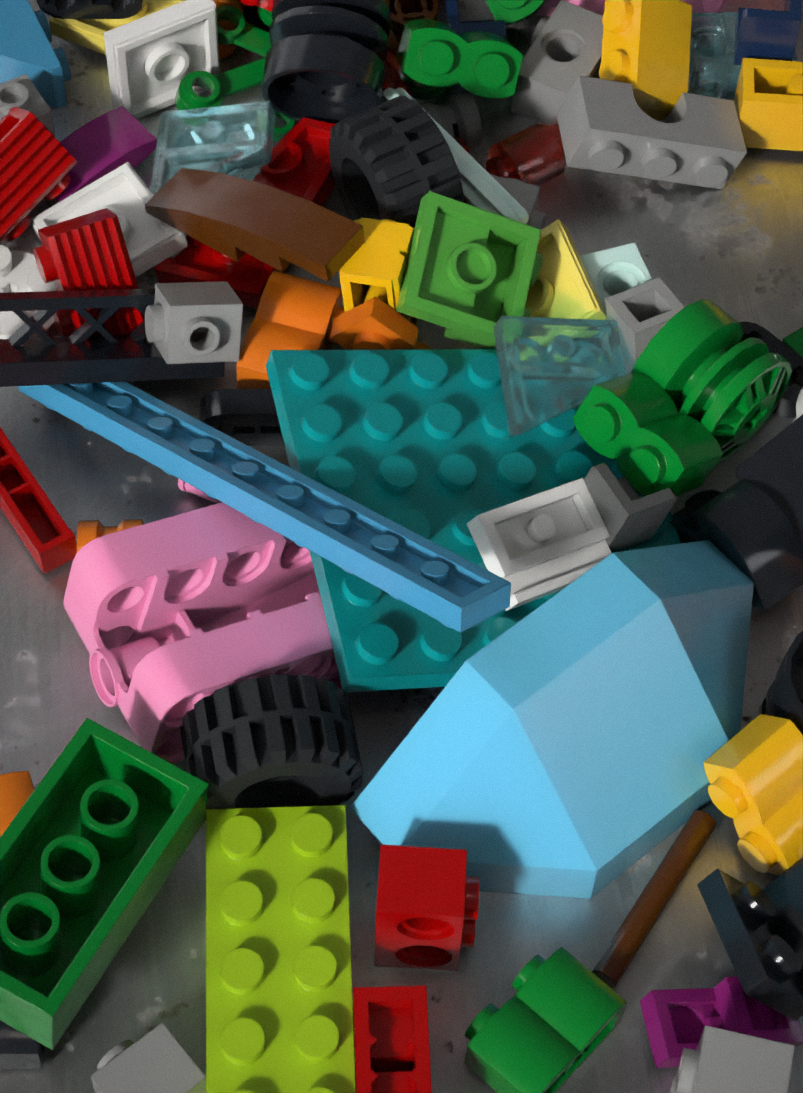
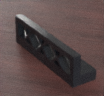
(83, 356)

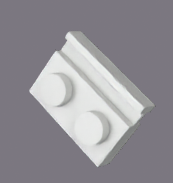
(542, 540)

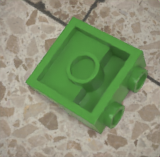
(468, 269)

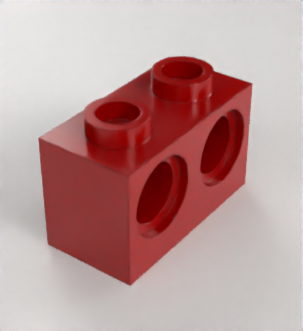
(424, 907)
(391, 1039)

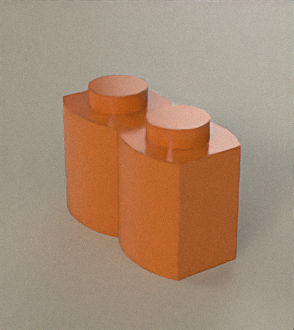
(290, 316)

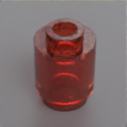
(529, 155)

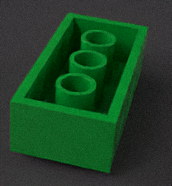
(84, 871)

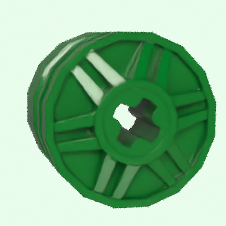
(715, 374)

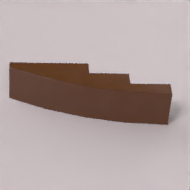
(257, 220)

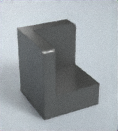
(625, 514)

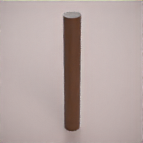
(654, 898)

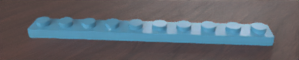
(285, 501)

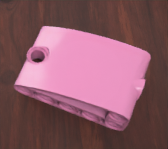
(193, 610)

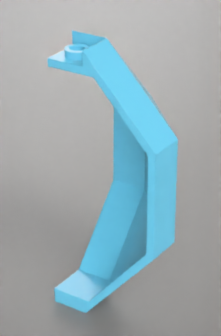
(578, 727)

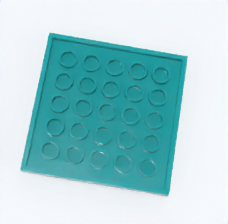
(430, 450)

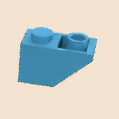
(27, 50)

